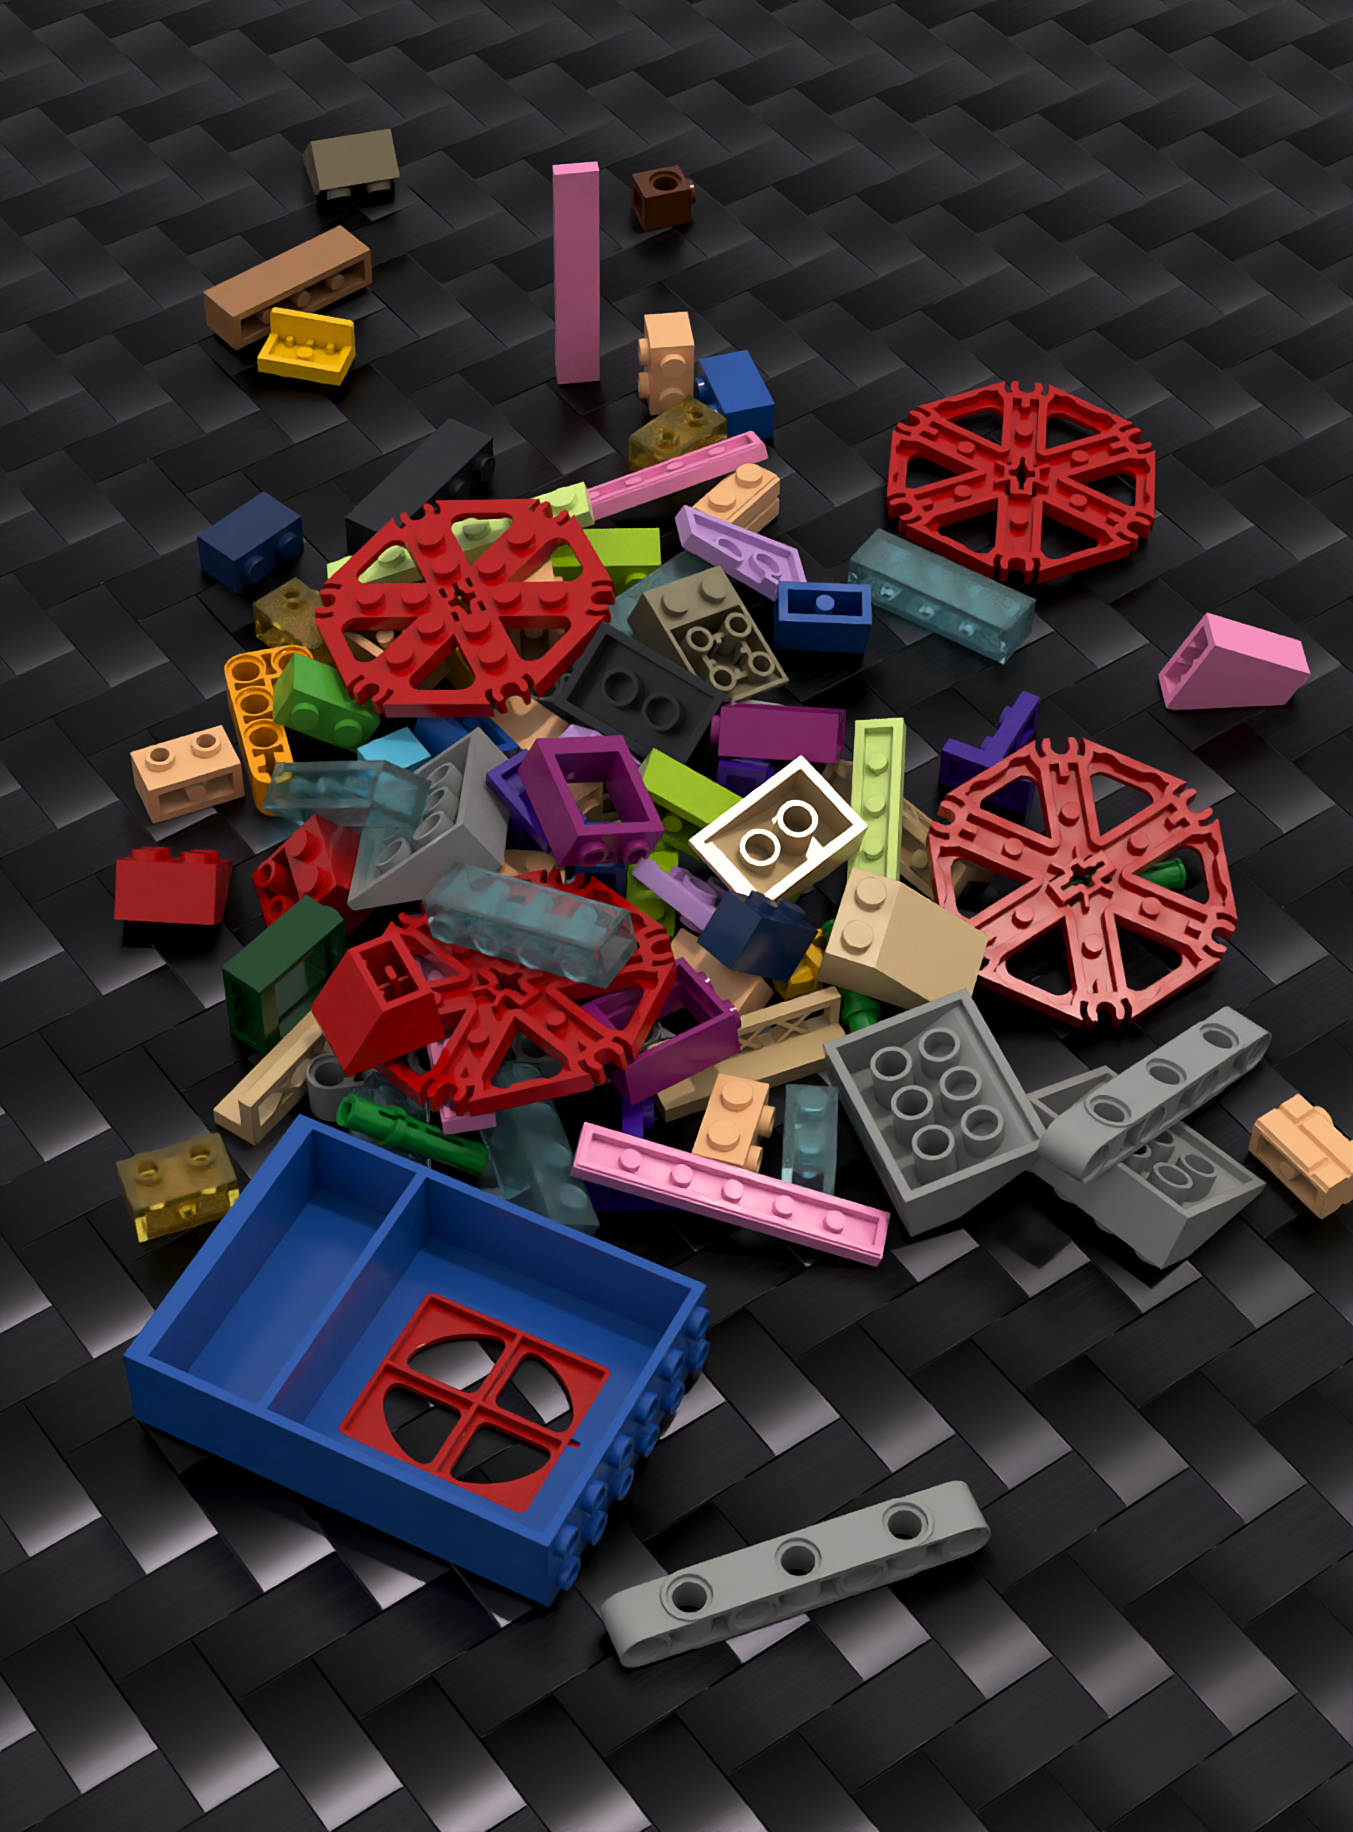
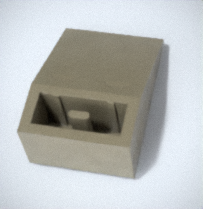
(708, 633)

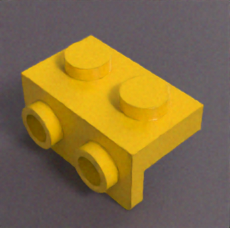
(308, 346)

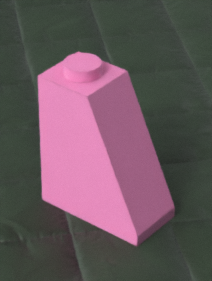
(1232, 667)

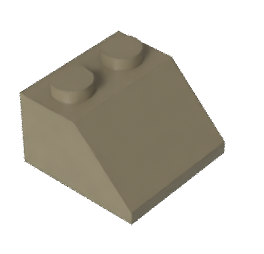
(352, 164)

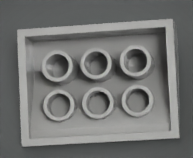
(460, 825)
(935, 1108)
(1162, 1195)

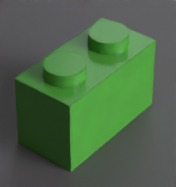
(316, 703)

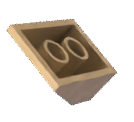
(781, 835)
(899, 944)

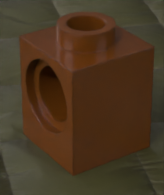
(662, 197)

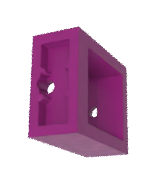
(779, 732)
(589, 759)
(682, 1055)

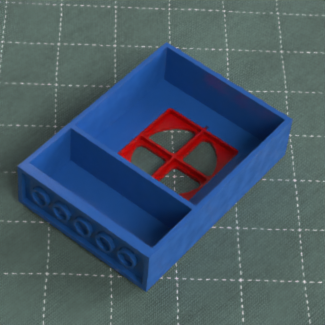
(354, 1265)

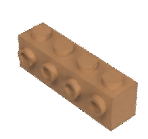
(295, 280)

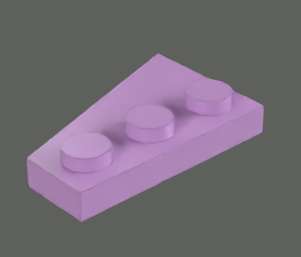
(740, 552)
(683, 891)

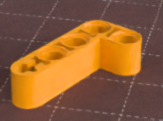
(250, 699)

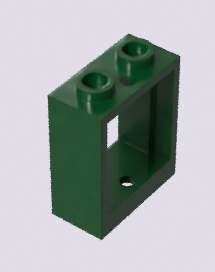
(267, 1012)

